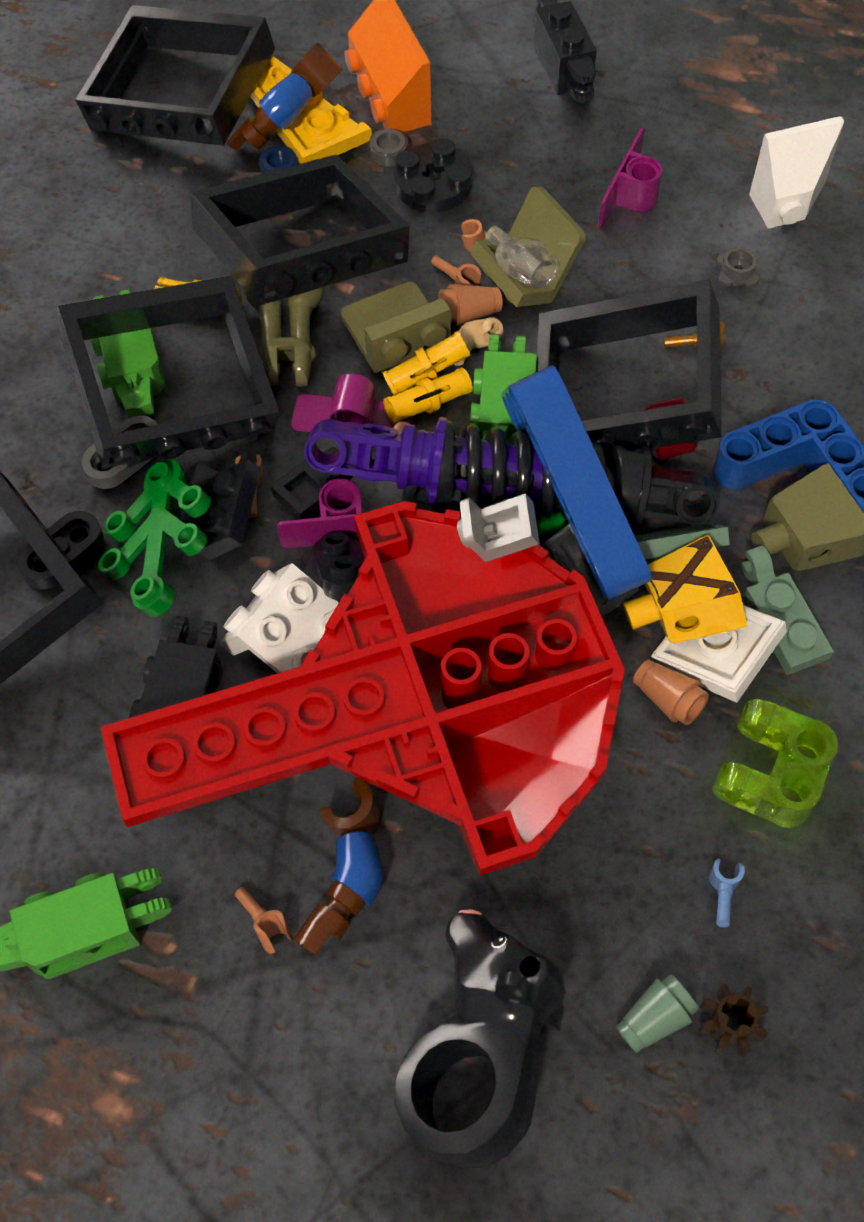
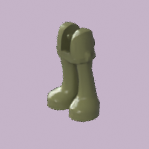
(293, 348)

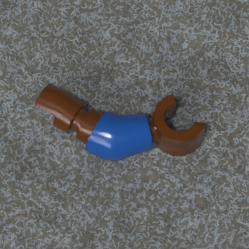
(287, 98)
(356, 875)

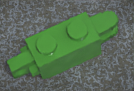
(130, 368)
(498, 372)
(79, 924)

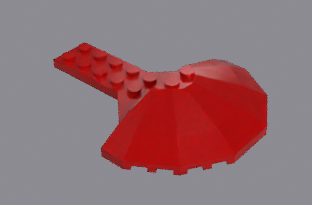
(434, 680)

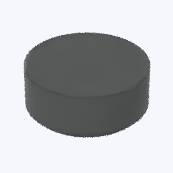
(385, 146)

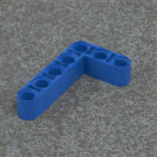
(800, 435)
(580, 483)

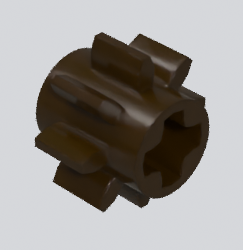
(748, 1020)

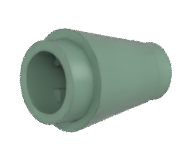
(657, 1014)

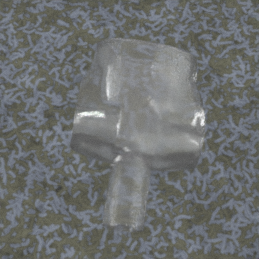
(523, 258)

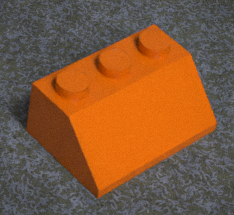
(390, 67)

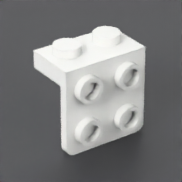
(281, 619)

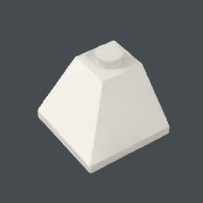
(793, 170)

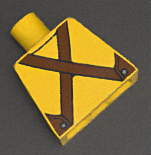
(689, 595)

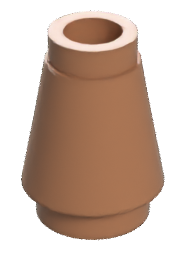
(471, 302)
(672, 692)

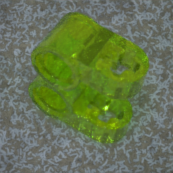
(762, 793)

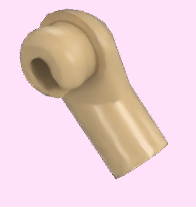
(477, 333)

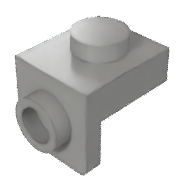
(498, 528)

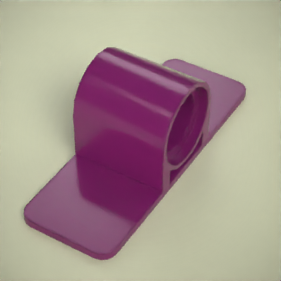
(635, 182)
(351, 403)
(332, 495)

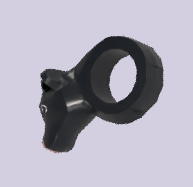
(501, 1007)

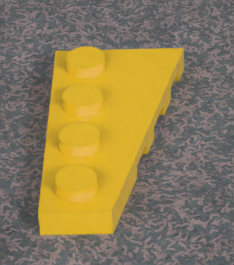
(320, 128)

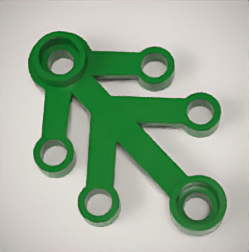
(162, 485)

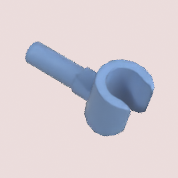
(725, 890)

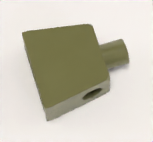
(813, 522)

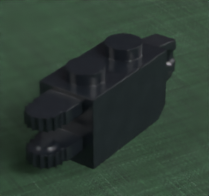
(565, 49)
(180, 669)

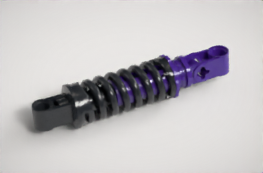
(501, 470)

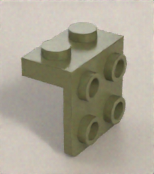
(542, 220)
(396, 324)

